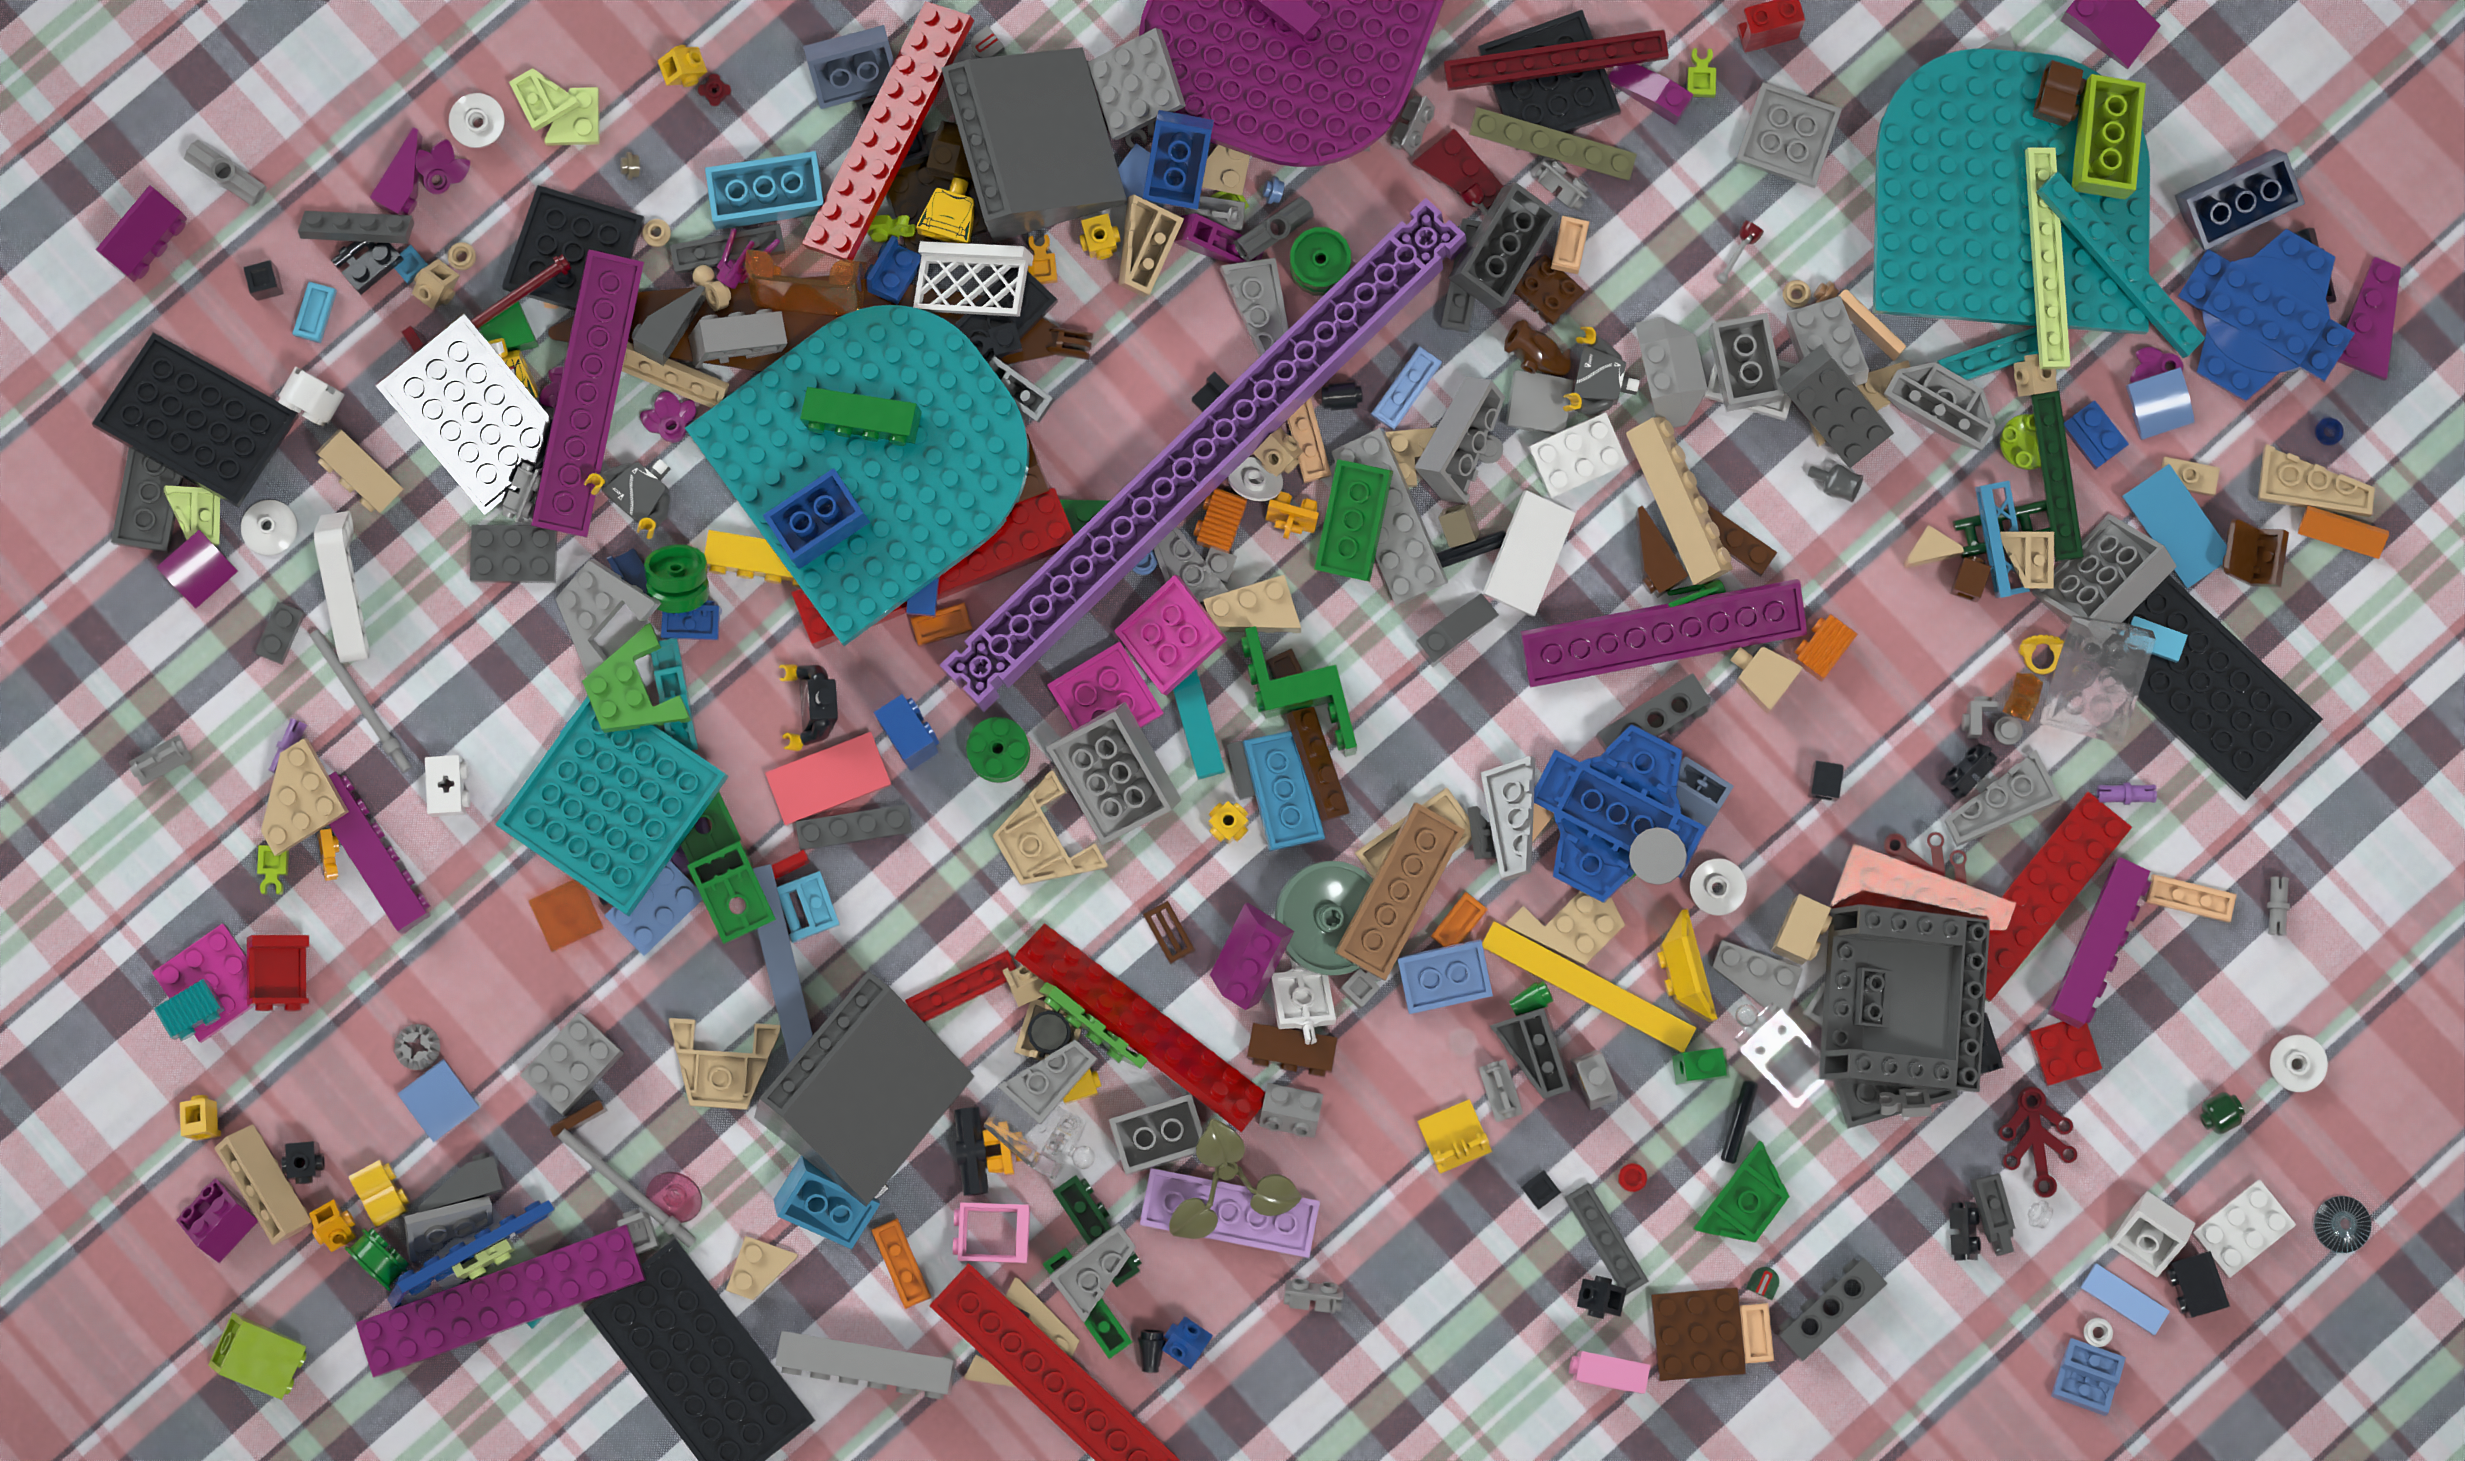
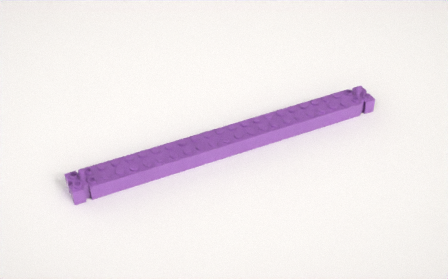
(1204, 454)

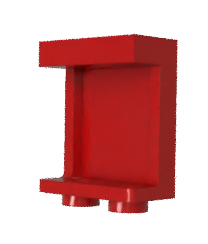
(1771, 24)
(277, 971)

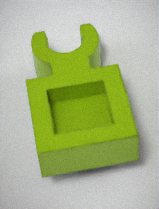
(1701, 78)
(884, 227)
(272, 868)

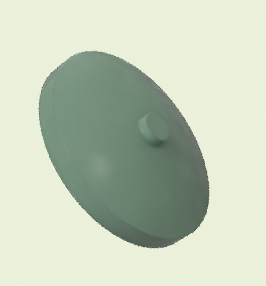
(1319, 908)

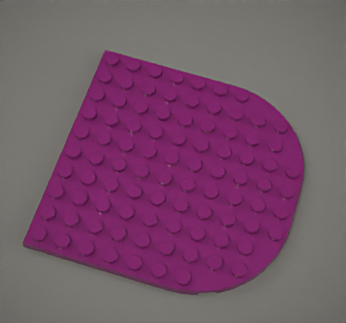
(1292, 95)

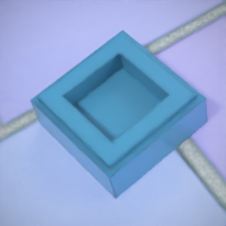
(410, 265)

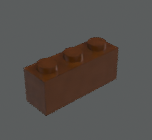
(1289, 1050)

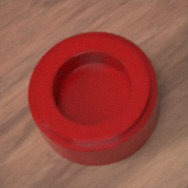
(1632, 1177)

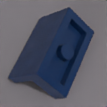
(630, 568)

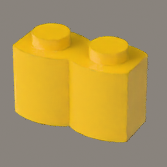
(379, 1194)

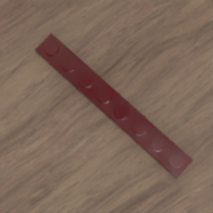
(1556, 60)

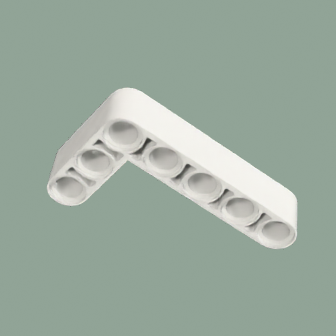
(332, 545)

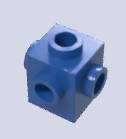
(1186, 1342)

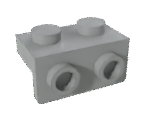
(1291, 1110)

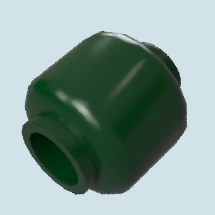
(2222, 1113)

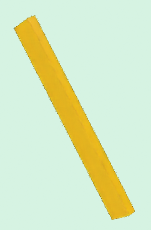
(1588, 987)

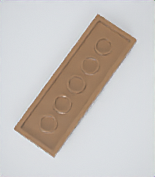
(1399, 891)

